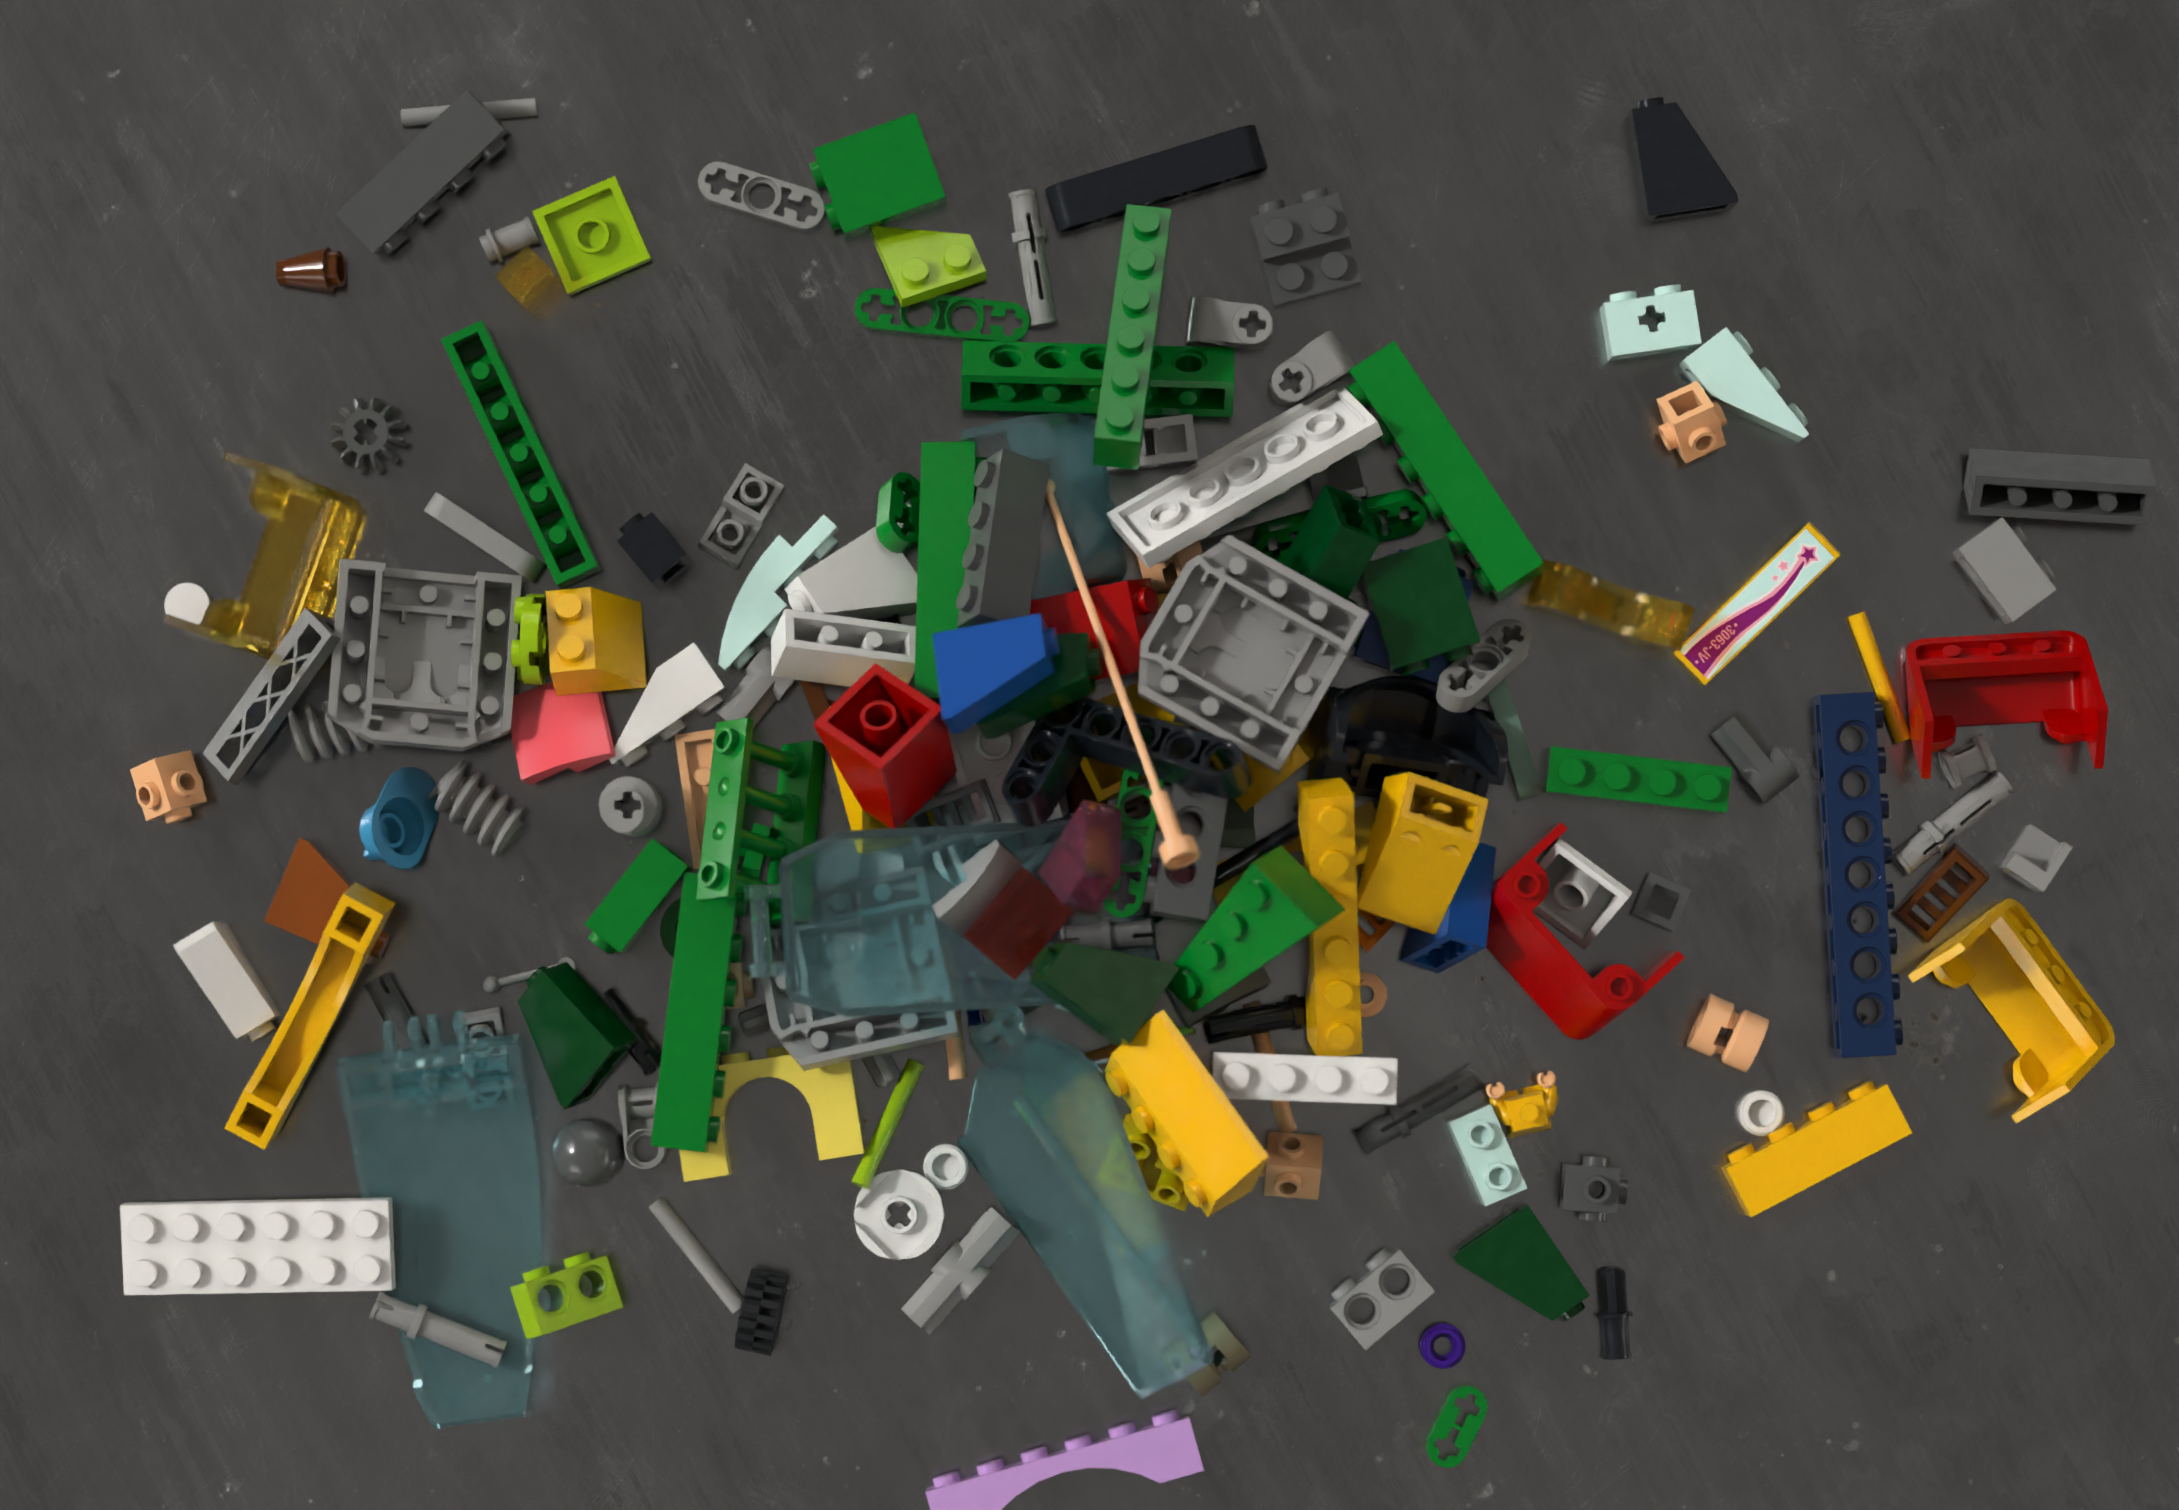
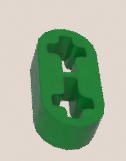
(892, 509)
(1466, 1431)

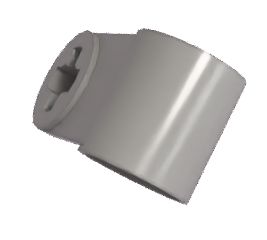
(1218, 324)
(1316, 368)
(638, 1123)

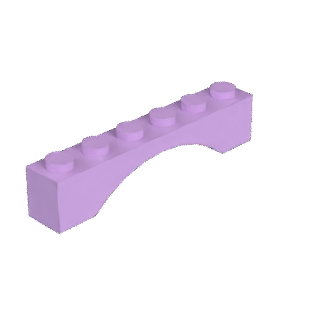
(1154, 1451)

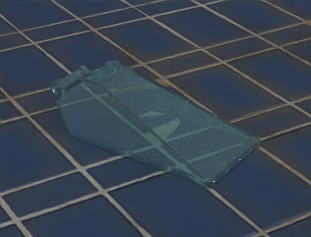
(866, 929)
(1071, 1184)

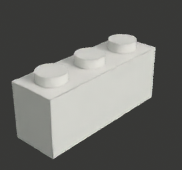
(839, 648)

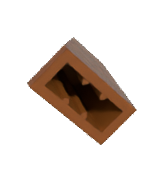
(310, 895)

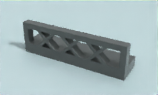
(272, 695)

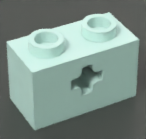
(1674, 333)
(1486, 1154)

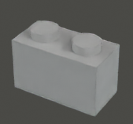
(2005, 569)

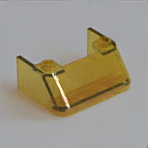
(293, 564)

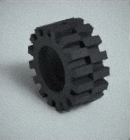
(761, 1311)

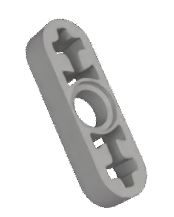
(727, 196)
(484, 537)
(1481, 682)

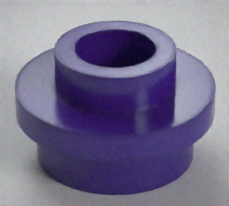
(1448, 1359)

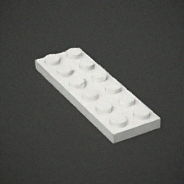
(1244, 474)
(258, 1246)

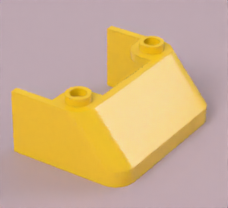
(2029, 997)

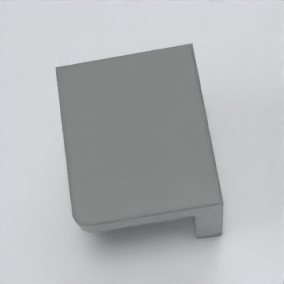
(2035, 858)

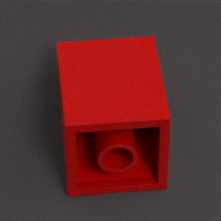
(1124, 613)
(888, 745)

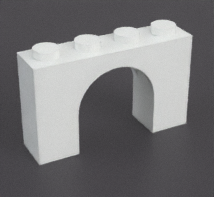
(1305, 1077)

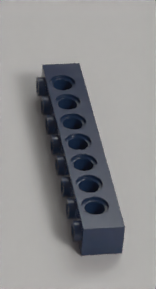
(1852, 1035)

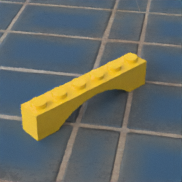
(1334, 966)
(311, 1016)

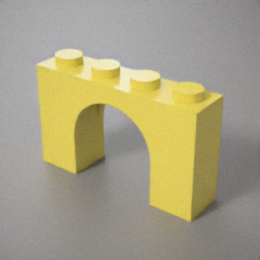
(827, 1090)

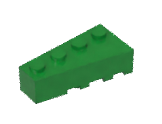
(1255, 923)

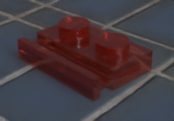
(1018, 923)

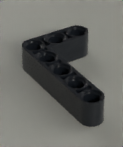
(1102, 734)

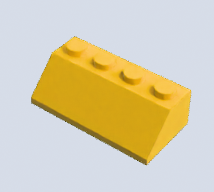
(1186, 1115)

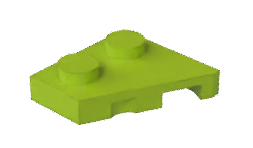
(927, 262)

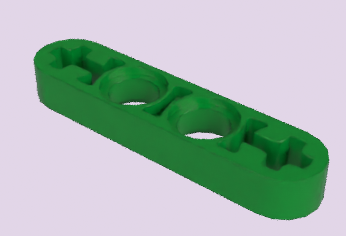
(941, 323)
(1389, 502)
(1141, 831)

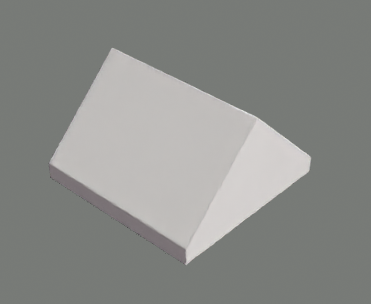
(1579, 893)

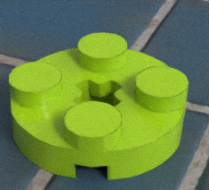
(532, 650)

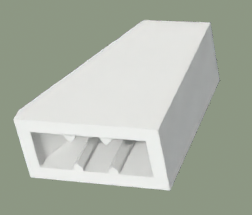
(857, 582)
(229, 980)

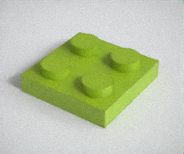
(591, 235)

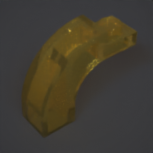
(1611, 607)

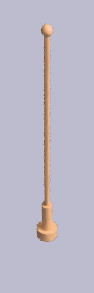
(1177, 849)

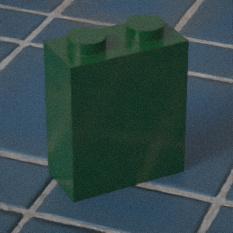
(1334, 542)
(1420, 606)

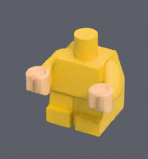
(1525, 1111)

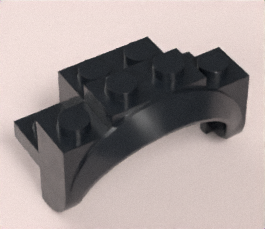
(1401, 728)

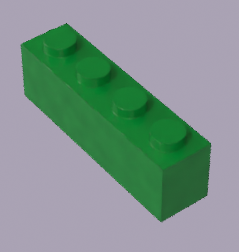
(1636, 780)

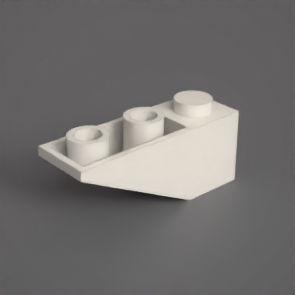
(673, 693)

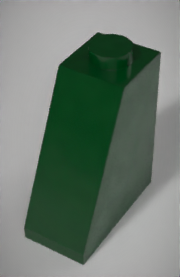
(1073, 679)
(1102, 986)
(573, 1032)
(1524, 1264)

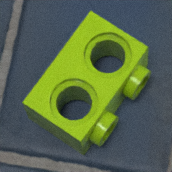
(568, 1302)

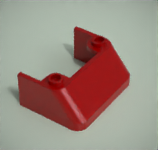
(2004, 682)
(1544, 966)

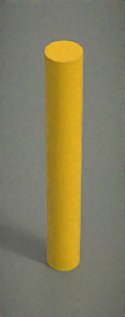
(1879, 677)

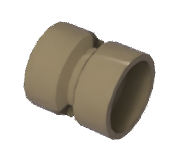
(1228, 1357)

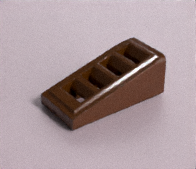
(1957, 855)

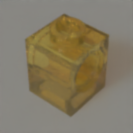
(529, 280)

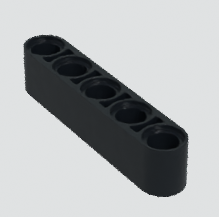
(1156, 178)

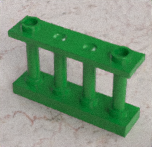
(793, 807)

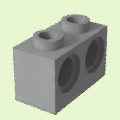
(1166, 443)
(1388, 1306)

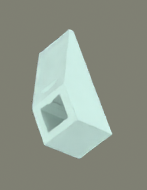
(1741, 387)

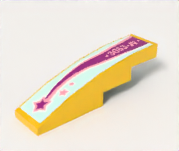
(1757, 603)

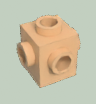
(1697, 429)
(168, 787)
(1293, 1165)

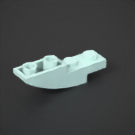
(758, 603)

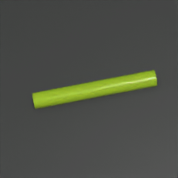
(887, 1124)

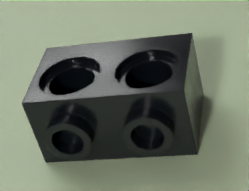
(653, 549)

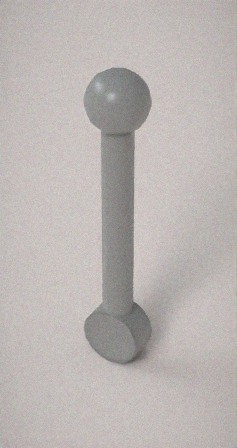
(492, 984)

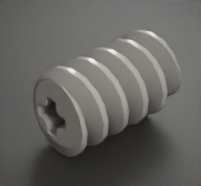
(322, 734)
(619, 793)
(478, 808)

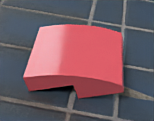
(558, 732)

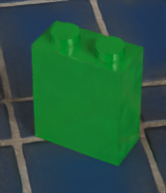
(877, 176)
(637, 898)

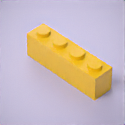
(1815, 1149)

